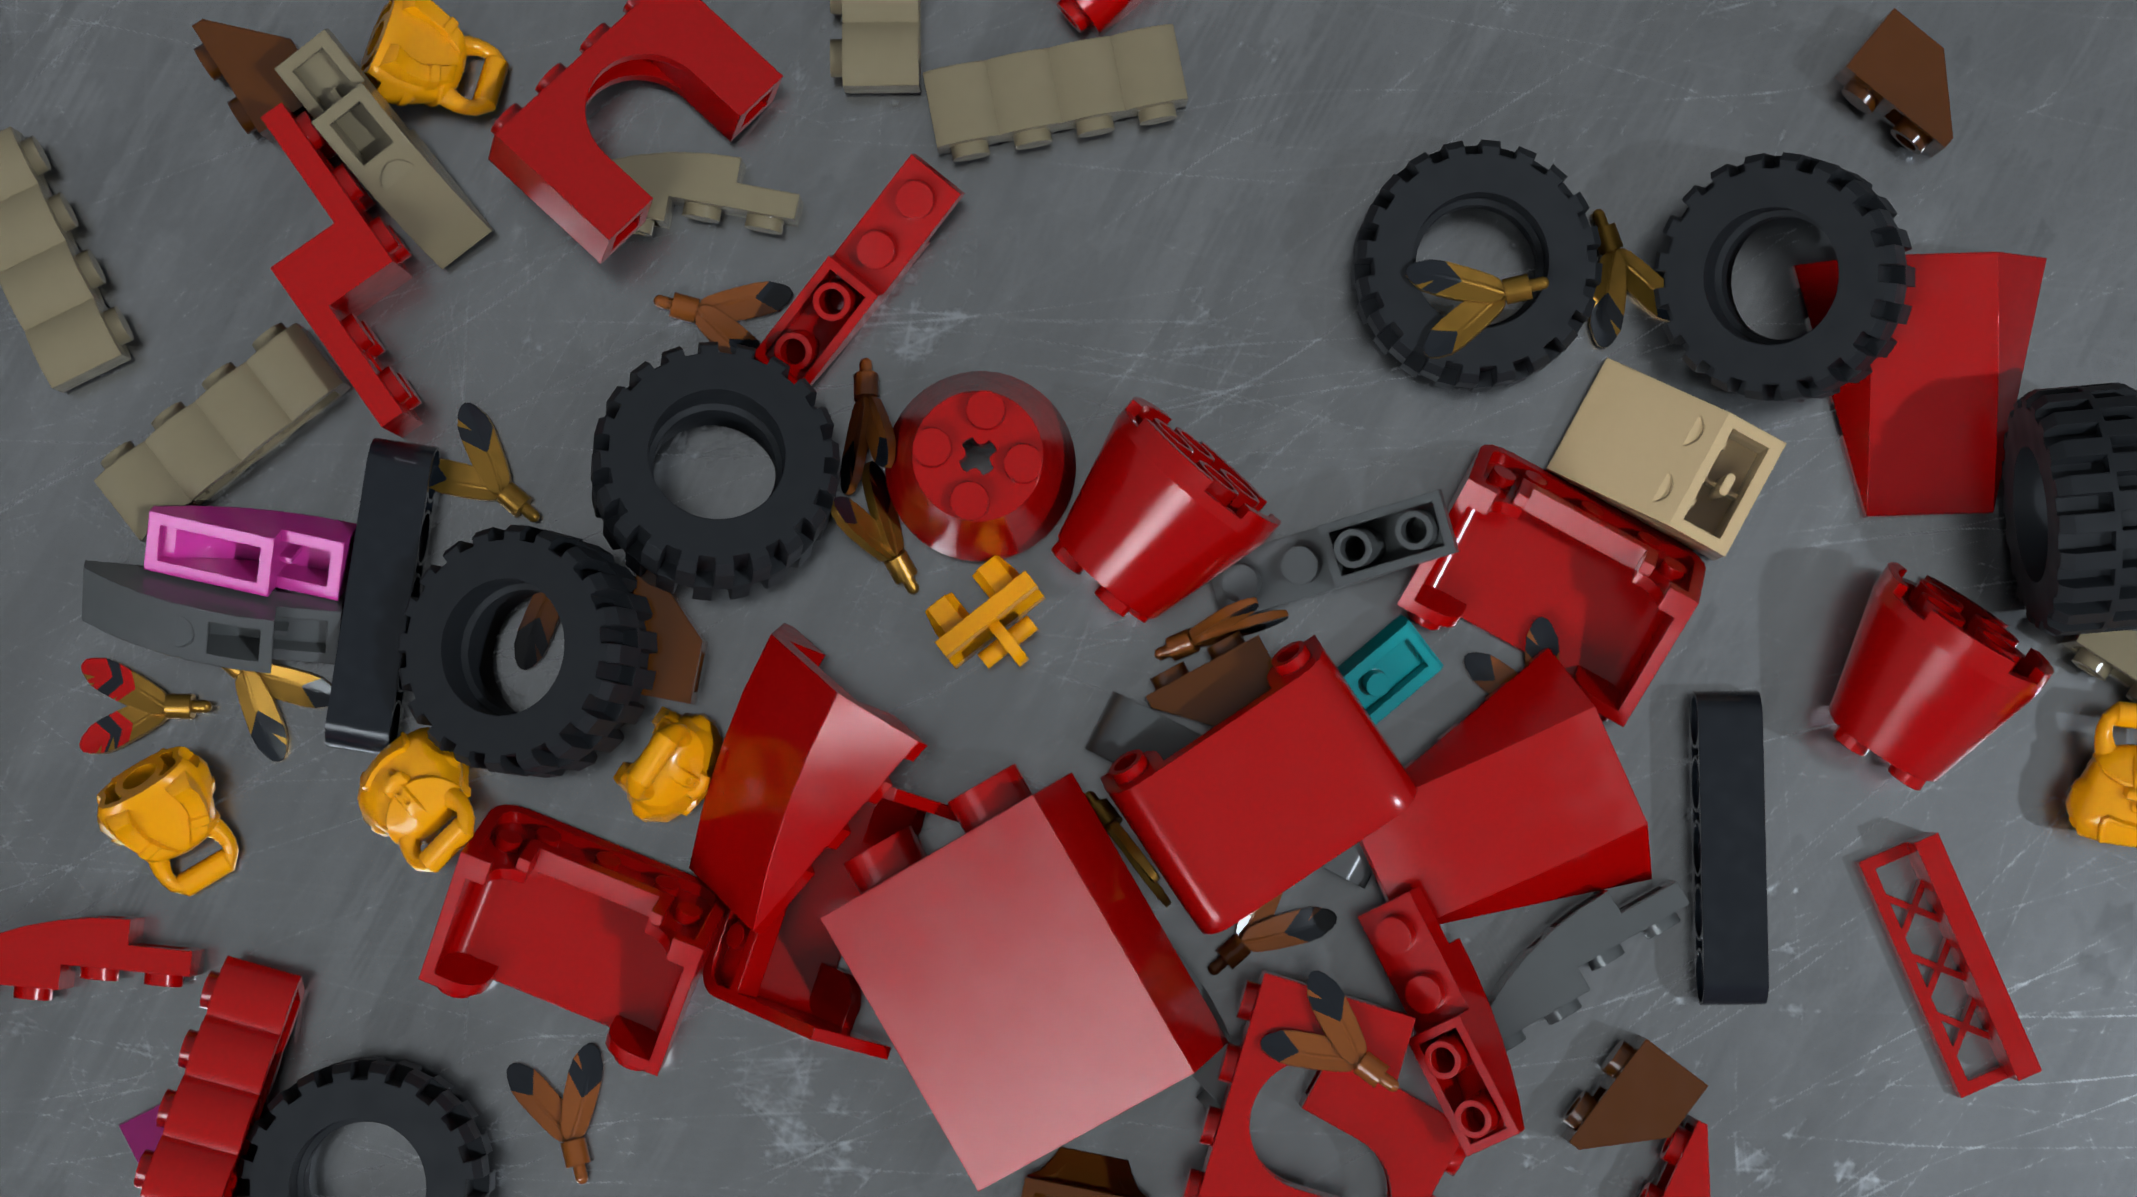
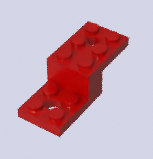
(345, 271)

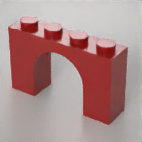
(665, 42)
(1268, 1007)
(1400, 1128)

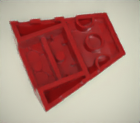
(1936, 410)
(790, 779)
(1515, 806)

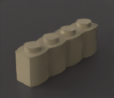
(878, 46)
(1054, 90)
(48, 277)
(225, 430)

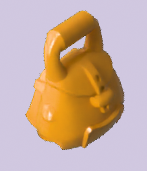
(421, 56)
(673, 768)
(413, 794)
(2105, 795)
(165, 811)

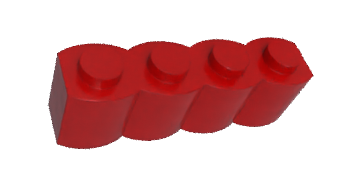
(224, 1082)

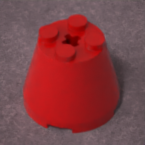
(972, 512)
(1158, 516)
(1929, 678)

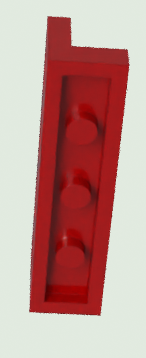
(1970, 955)

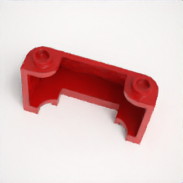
(1565, 556)
(1263, 791)
(576, 929)

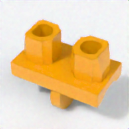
(1009, 599)

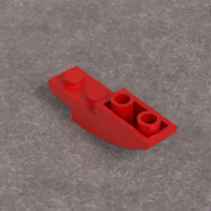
(861, 271)
(46, 955)
(1454, 1022)

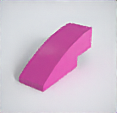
(251, 549)

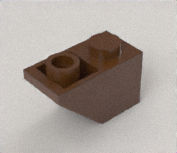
(248, 65)
(1903, 80)
(679, 643)
(1216, 688)
(1636, 1101)

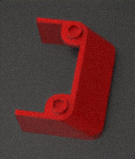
(792, 967)

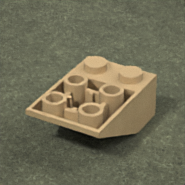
(1666, 458)

